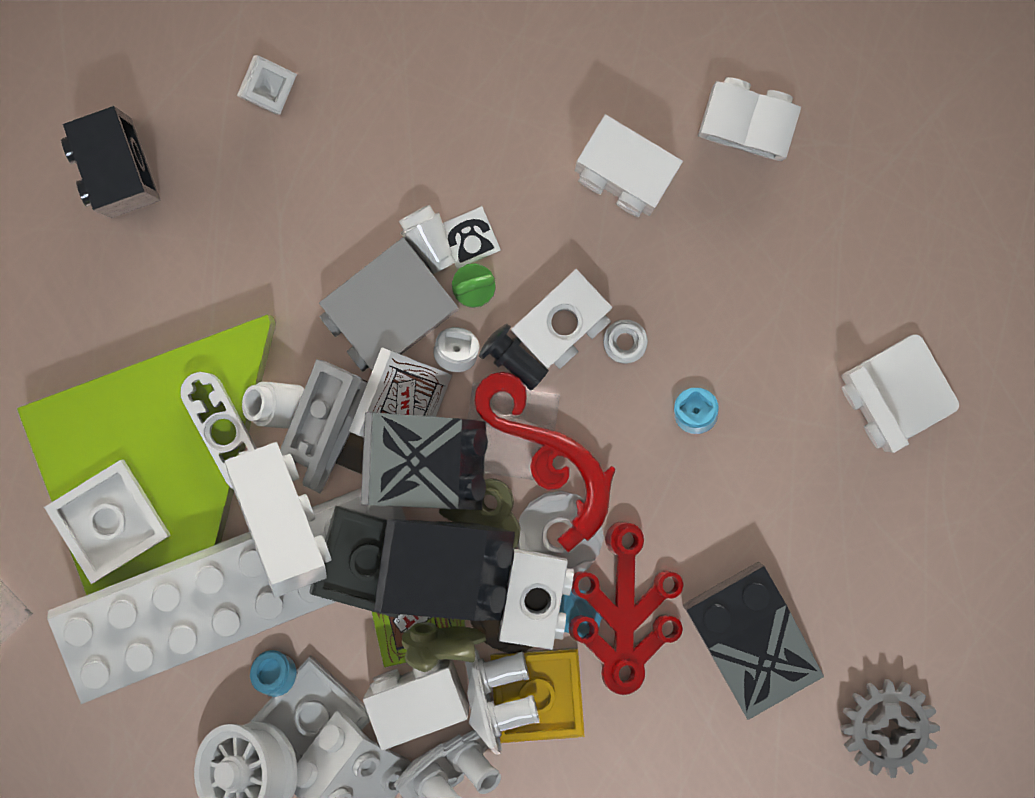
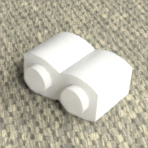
(749, 119)

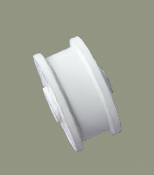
(245, 763)

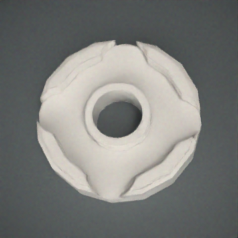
(551, 509)

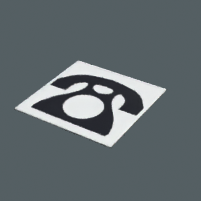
(470, 237)

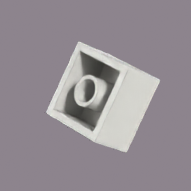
(626, 167)
(415, 703)

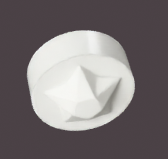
(456, 349)

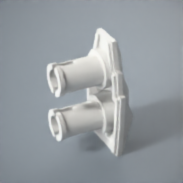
(487, 717)
(444, 767)

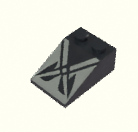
(423, 461)
(753, 640)

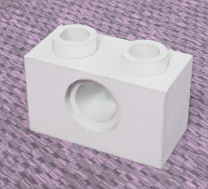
(573, 295)
(525, 625)

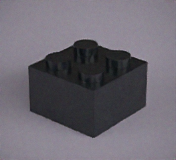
(109, 162)

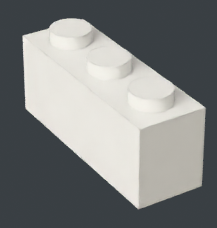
(278, 518)

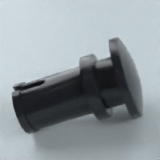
(513, 357)

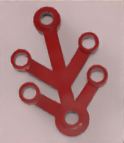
(624, 615)

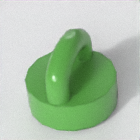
(473, 285)

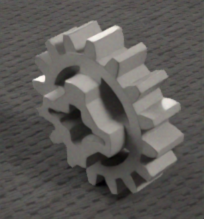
(890, 747)

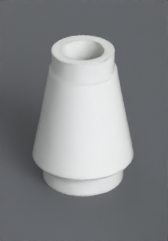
(428, 238)

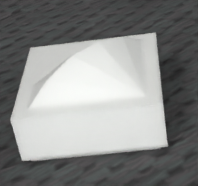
(266, 84)

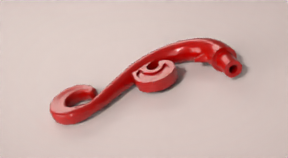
(597, 483)

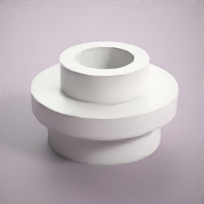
(639, 337)

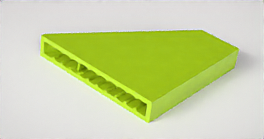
(143, 420)

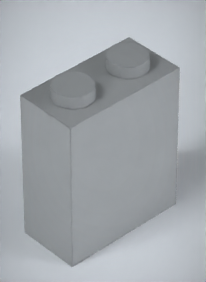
(387, 305)

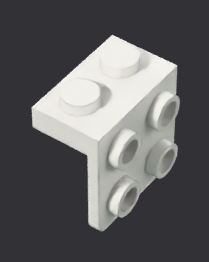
(899, 393)
(347, 764)

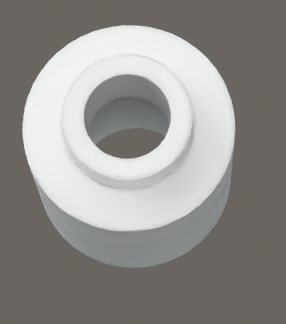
(271, 403)

